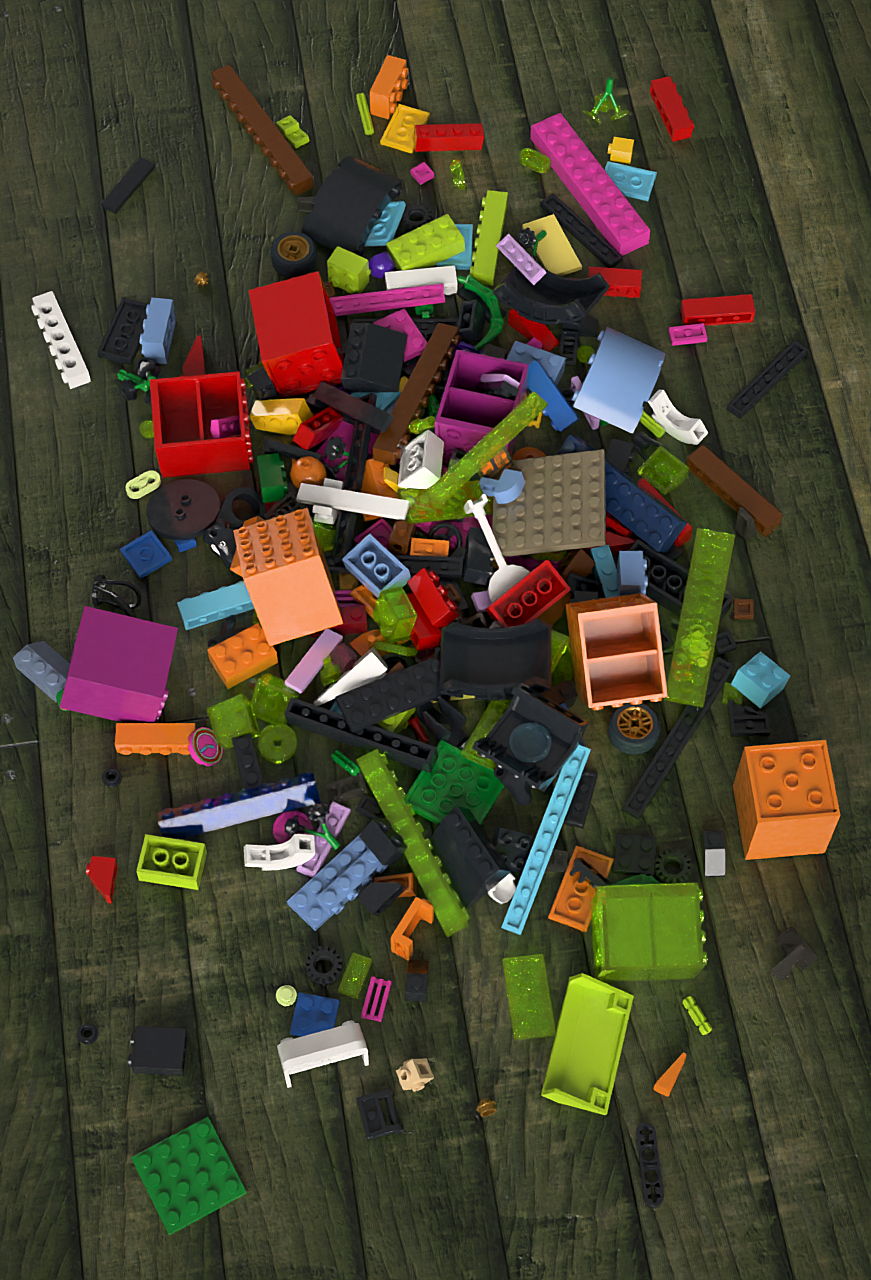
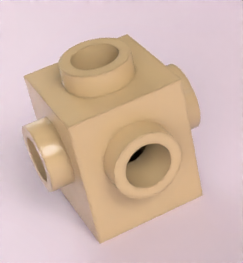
(414, 1074)

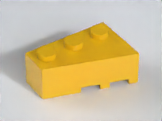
(280, 415)

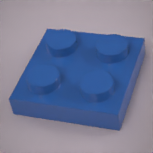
(145, 554)
(314, 1014)

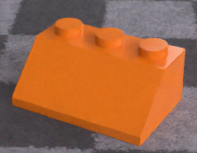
(374, 483)

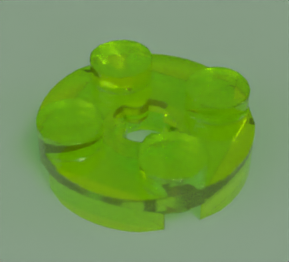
(279, 753)

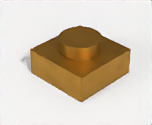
(348, 581)

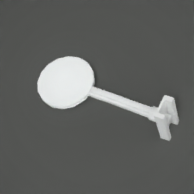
(506, 575)

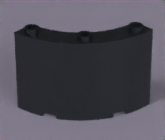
(350, 205)
(552, 297)
(495, 660)

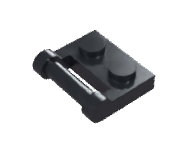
(372, 1114)

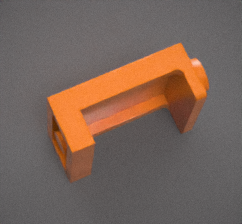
(400, 939)

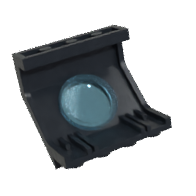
(533, 737)

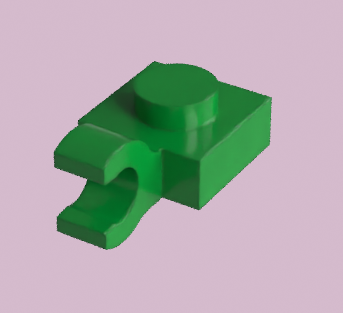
(424, 310)

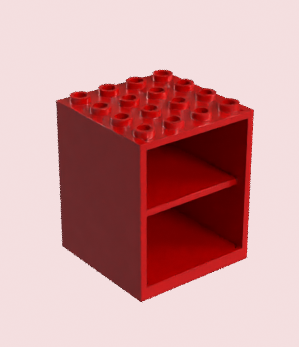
(297, 334)
(183, 421)

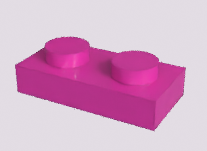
(687, 334)

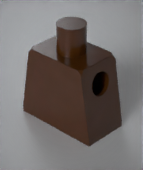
(401, 535)

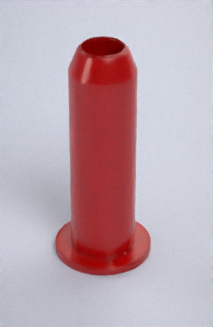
(419, 730)

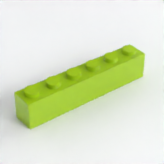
(489, 236)

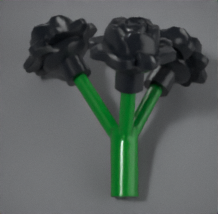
(528, 239)
(314, 812)

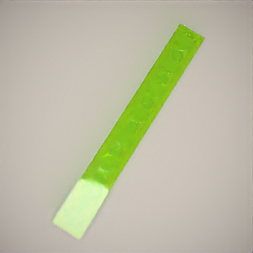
(486, 448)

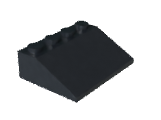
(373, 359)
(467, 856)

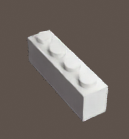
(423, 277)

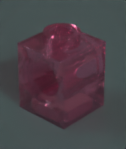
(343, 657)

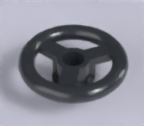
(454, 531)

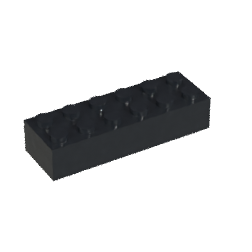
(668, 581)

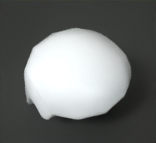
(503, 890)

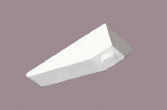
(364, 671)

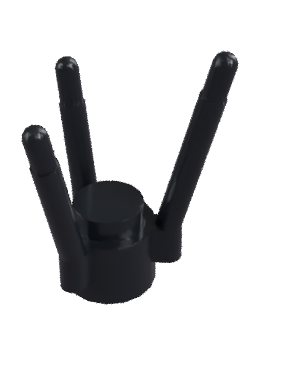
(643, 441)

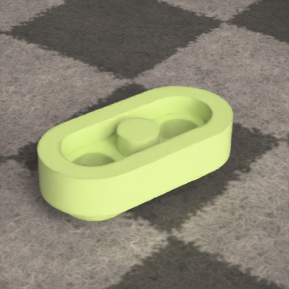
(142, 484)

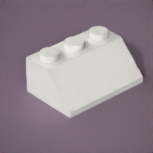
(421, 462)

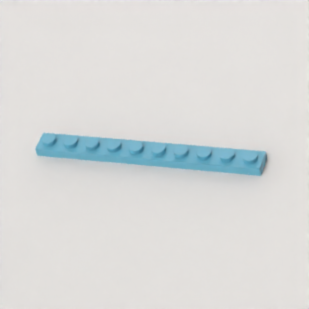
(545, 841)

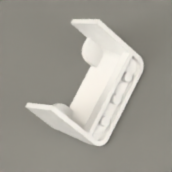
(322, 1049)

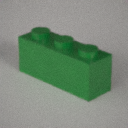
(272, 477)

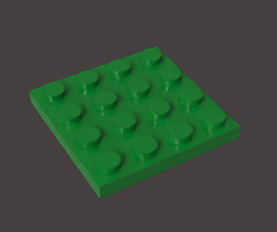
(452, 784)
(188, 1175)

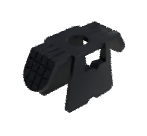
(449, 715)

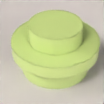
(286, 995)

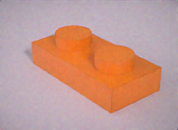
(429, 547)

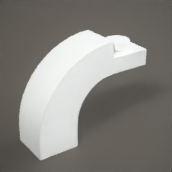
(677, 425)
(327, 514)
(281, 856)

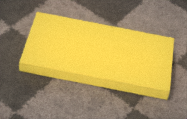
(554, 249)

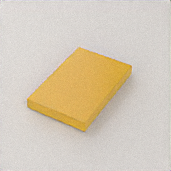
(401, 128)

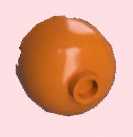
(308, 471)

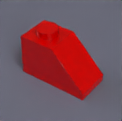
(103, 875)

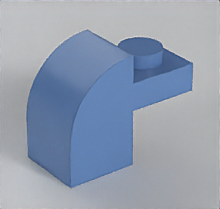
(506, 488)

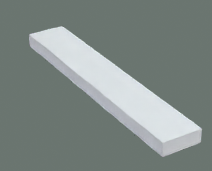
(353, 501)

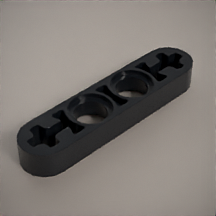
(646, 1165)

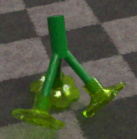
(606, 102)

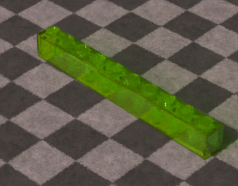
(418, 853)

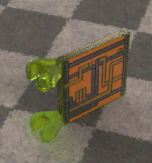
(493, 468)

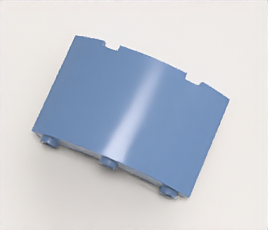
(619, 379)

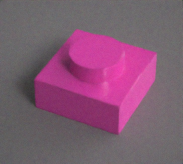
(422, 173)

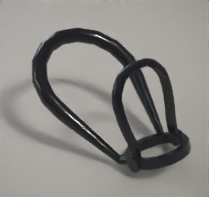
(116, 600)

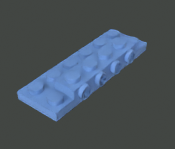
(336, 884)

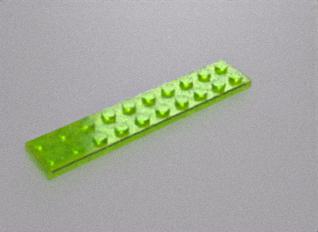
(700, 618)

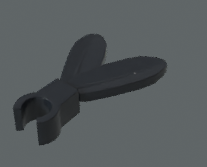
(227, 631)

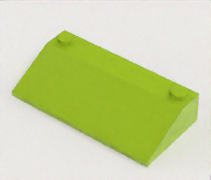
(587, 1044)

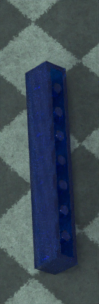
(239, 807)

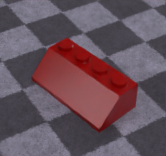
(528, 597)

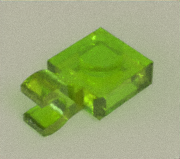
(330, 672)

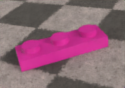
(225, 427)

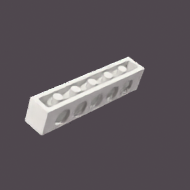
(61, 340)

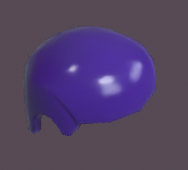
(380, 264)

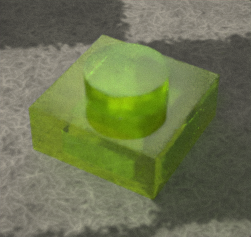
(732, 693)

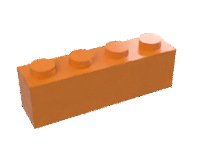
(153, 738)

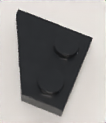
(747, 721)

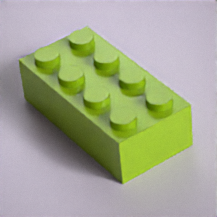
(426, 245)

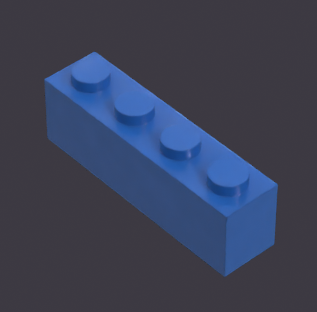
(558, 407)

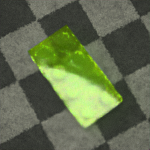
(528, 997)

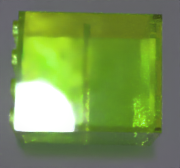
(647, 932)

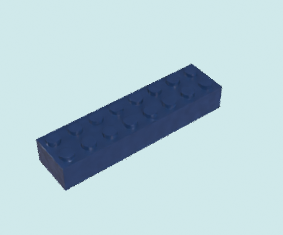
(634, 504)

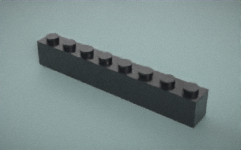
(369, 738)

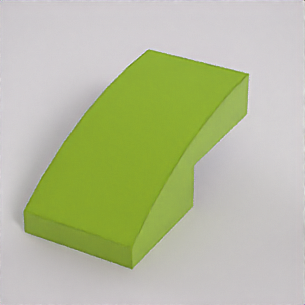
(290, 129)

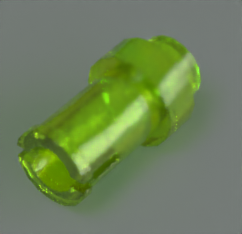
(420, 425)

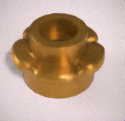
(201, 279)
(486, 1107)

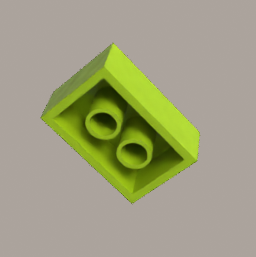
(171, 862)

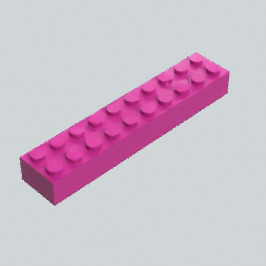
(590, 184)

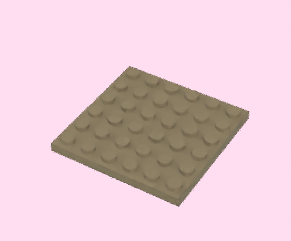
(558, 505)

